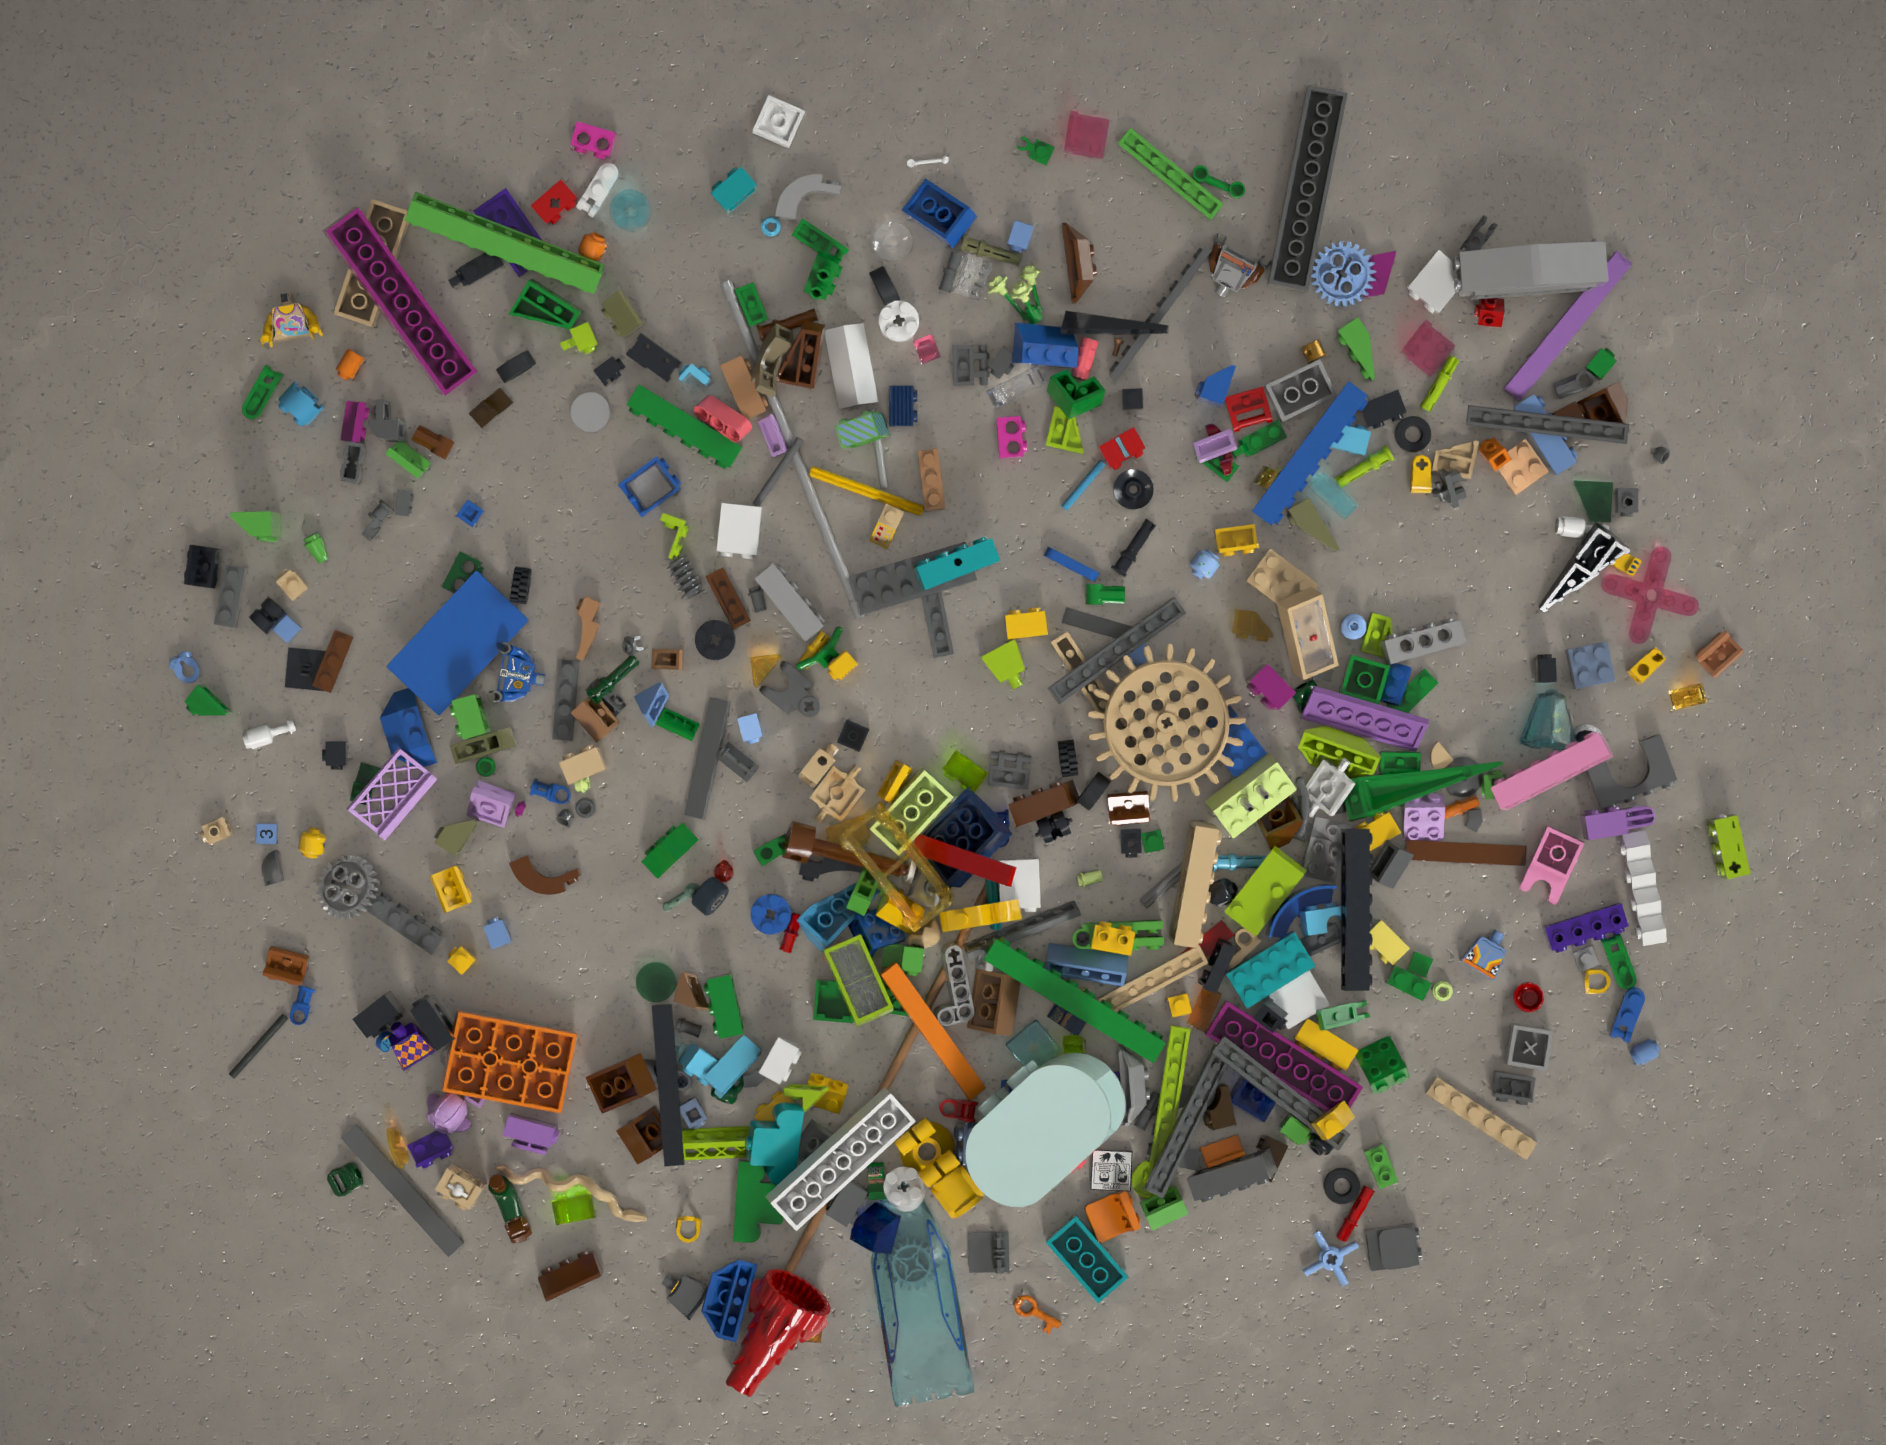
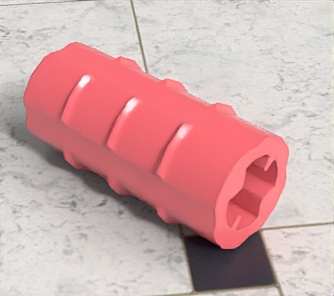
(1085, 358)

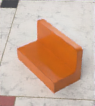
(1222, 1151)

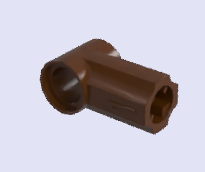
(435, 443)

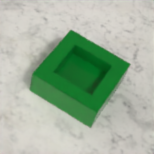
(1419, 964)

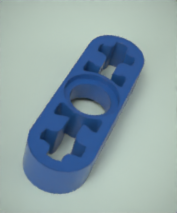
(1071, 564)

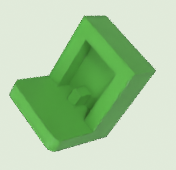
(1488, 783)

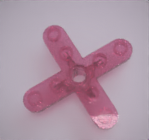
(1637, 592)

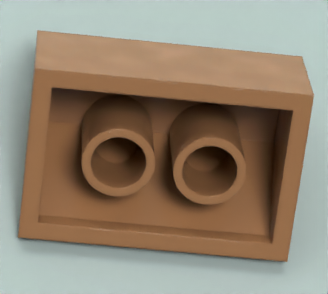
(994, 1002)

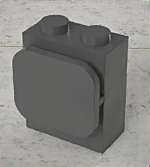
(1393, 1247)

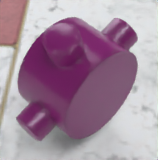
(520, 809)

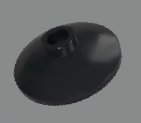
(1140, 481)

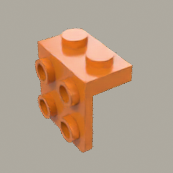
(1112, 1216)

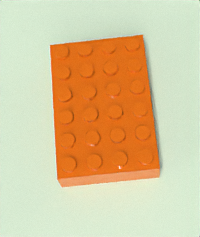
(508, 1061)

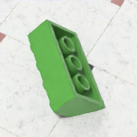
(263, 525)

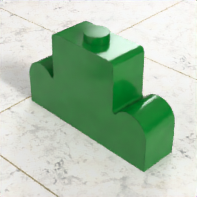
(752, 1204)

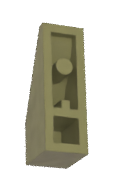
(1309, 521)
(483, 745)

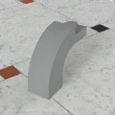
(798, 189)

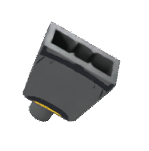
(685, 1293)

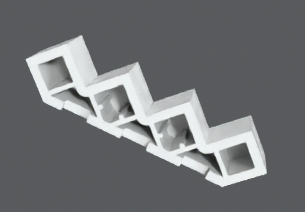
(1643, 888)

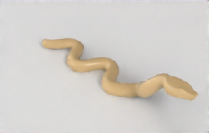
(577, 1179)

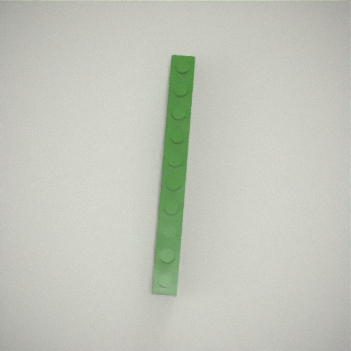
(504, 242)

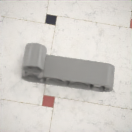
(953, 983)

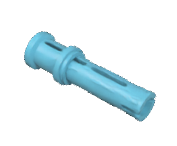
(1232, 862)

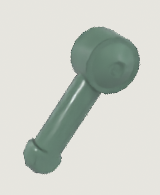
(689, 892)

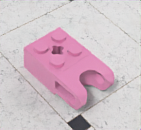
(1550, 868)

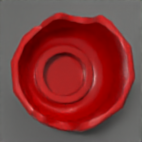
(1528, 997)

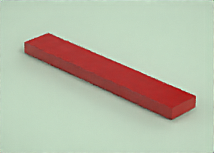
(965, 860)

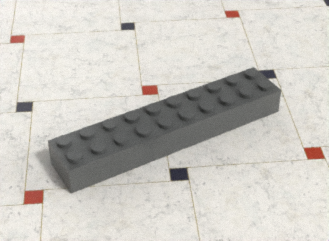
(1307, 189)

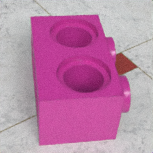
(595, 134)
(1005, 437)

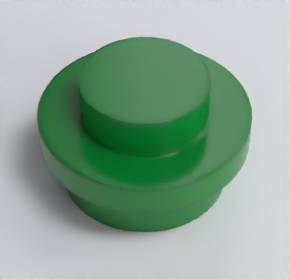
(485, 766)

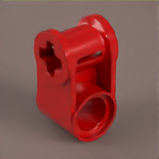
(960, 1109)

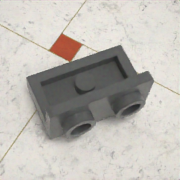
(1513, 1087)

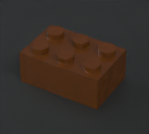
(621, 1083)

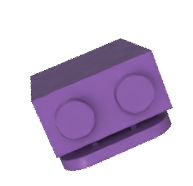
(530, 1133)

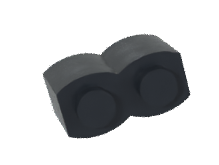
(1545, 669)

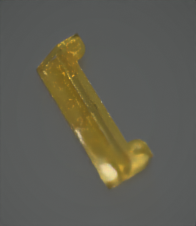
(883, 816)

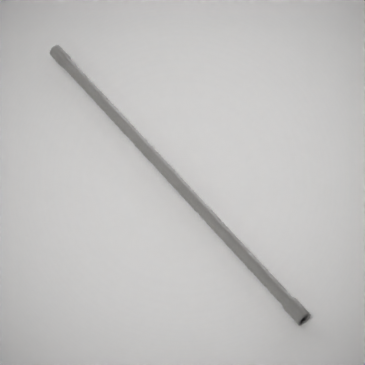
(731, 297)

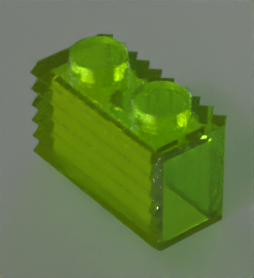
(965, 771)
(573, 1208)

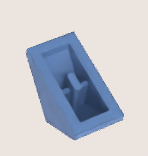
(652, 702)

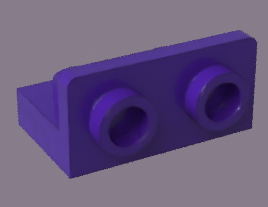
(430, 1148)

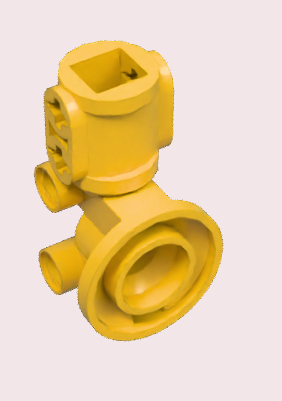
(949, 1181)

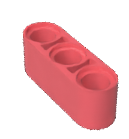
(722, 418)

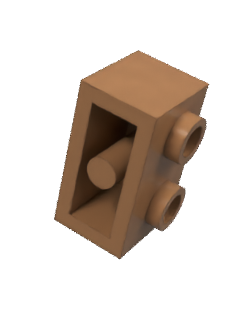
(595, 719)

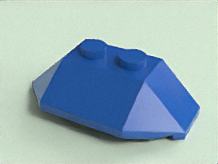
(406, 728)
(728, 1298)

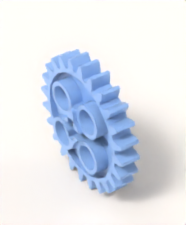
(1327, 265)

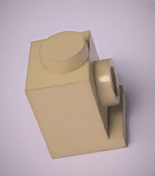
(223, 830)

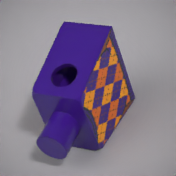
(409, 1044)

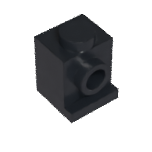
(609, 370)
(1125, 836)
(1271, 1016)

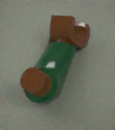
(509, 1205)

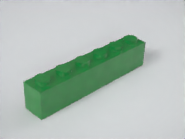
(684, 426)

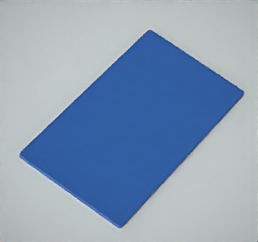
(457, 643)

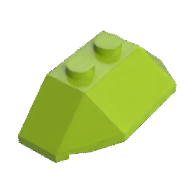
(1334, 746)

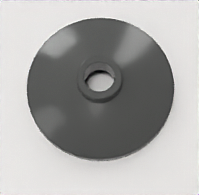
(1470, 785)

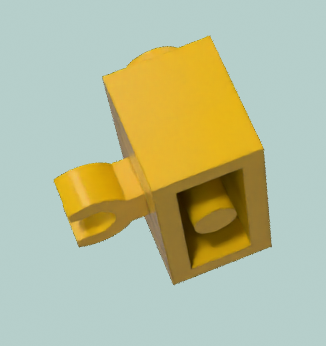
(889, 912)

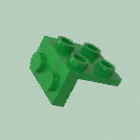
(1382, 1065)

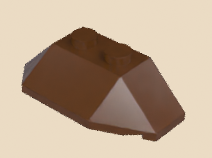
(1078, 260)

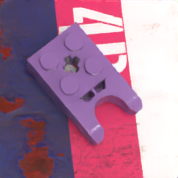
(1615, 821)

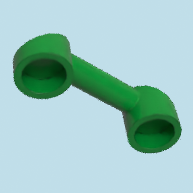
(1201, 175)

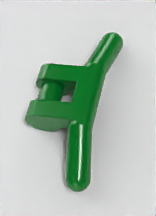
(825, 654)

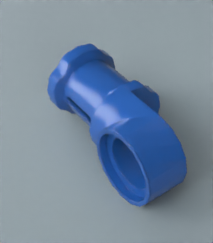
(551, 790)
(302, 1005)

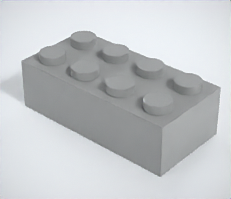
(789, 602)

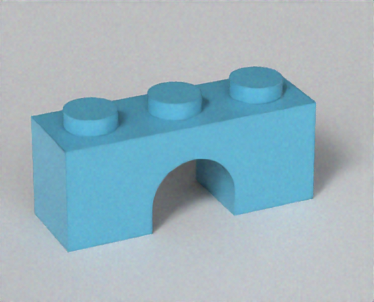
(1315, 919)

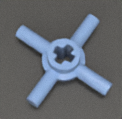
(1326, 1250)

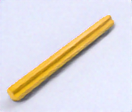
(866, 490)

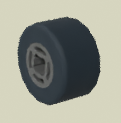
(710, 896)

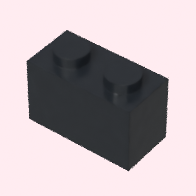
(1384, 408)

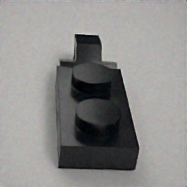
(476, 270)

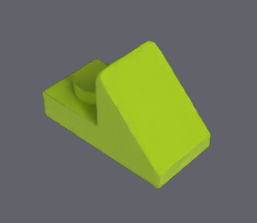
(809, 1093)

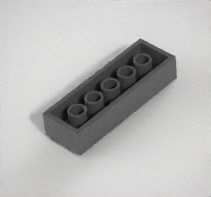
(897, 583)

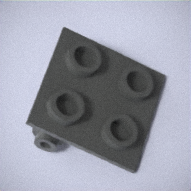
(989, 1252)

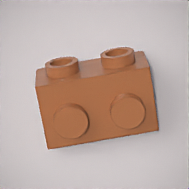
(1719, 654)

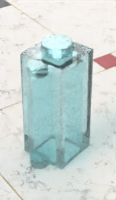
(1332, 495)

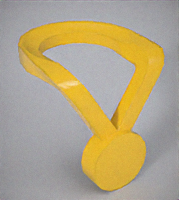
(1586, 981)
(688, 1218)

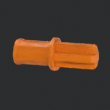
(1461, 806)

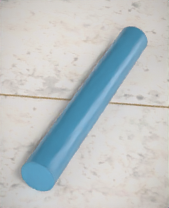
(1083, 485)

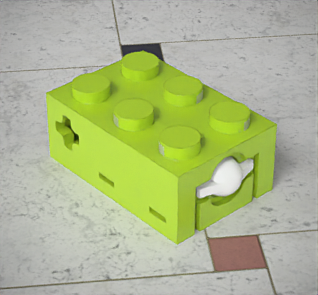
(1728, 846)

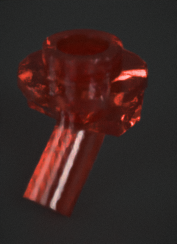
(723, 871)

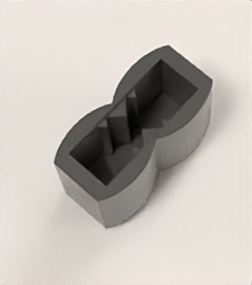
(354, 456)

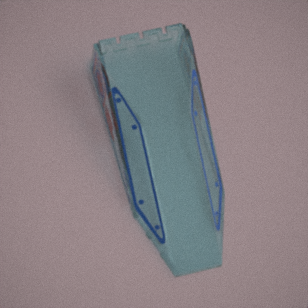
(921, 1312)

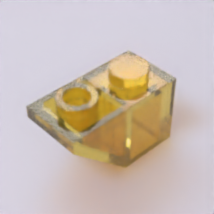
(1250, 624)

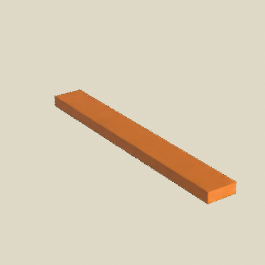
(932, 1031)

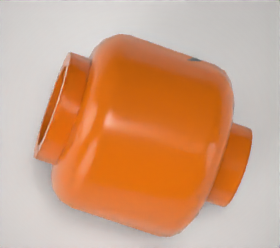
(592, 246)

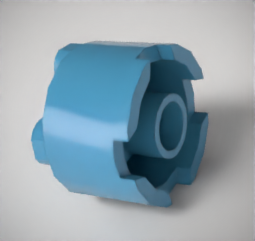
(300, 404)

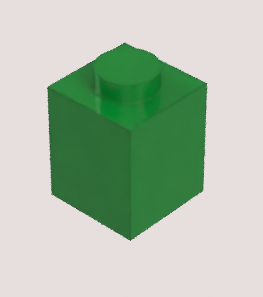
(1601, 363)

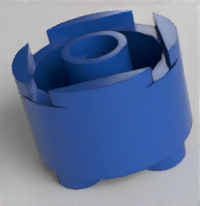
(771, 902)

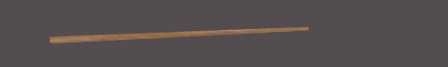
(887, 1082)

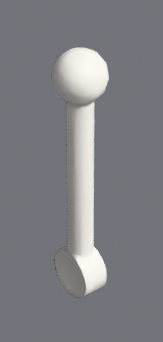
(911, 163)

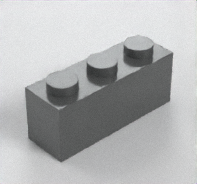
(230, 596)

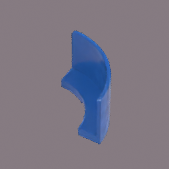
(1296, 902)

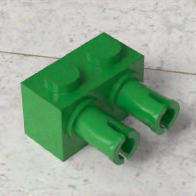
(822, 276)

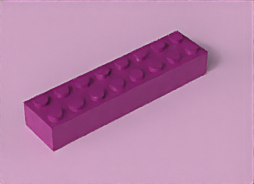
(1284, 1059)

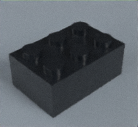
(378, 1014)

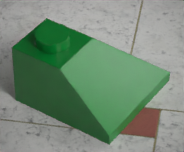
(205, 703)

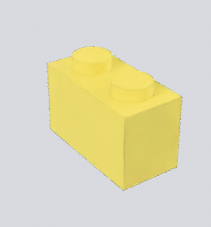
(1387, 943)

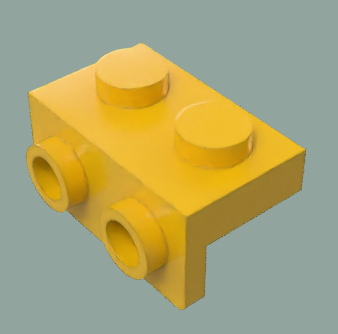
(1236, 539)
(450, 888)
(834, 1097)

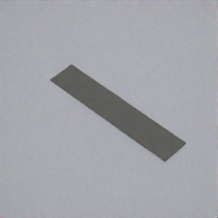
(1094, 623)

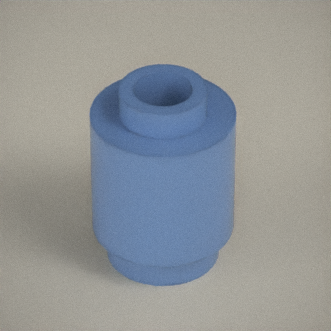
(1645, 1052)

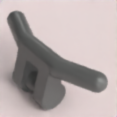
(1302, 805)

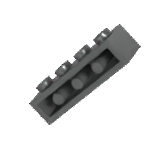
(405, 923)

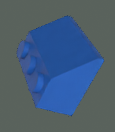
(1044, 346)
(1215, 387)

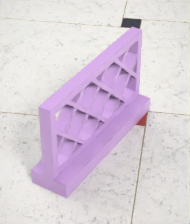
(401, 806)

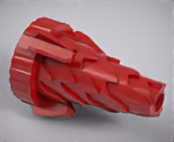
(785, 1312)

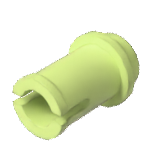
(1089, 878)

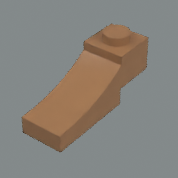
(587, 610)

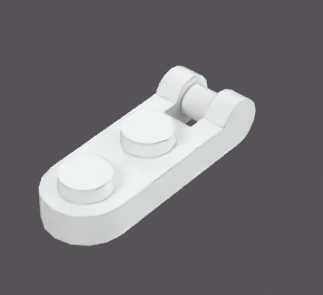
(599, 188)

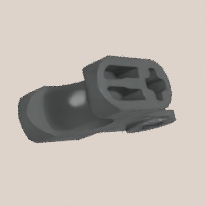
(795, 695)

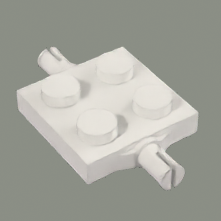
(1329, 787)

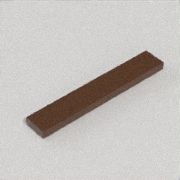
(1467, 852)

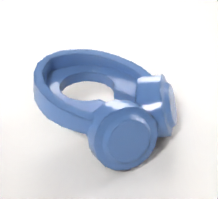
(176, 666)

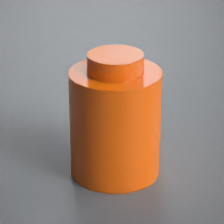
(349, 364)

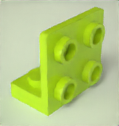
(673, 522)

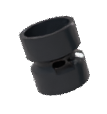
(267, 615)

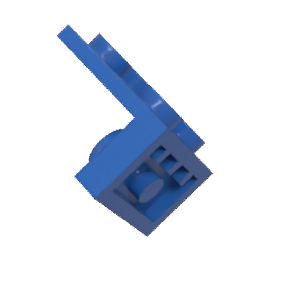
(875, 931)

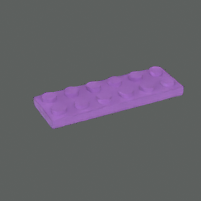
(1364, 718)

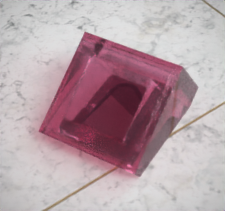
(926, 349)

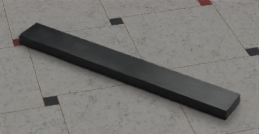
(668, 1085)

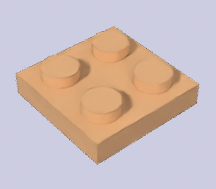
(1523, 467)

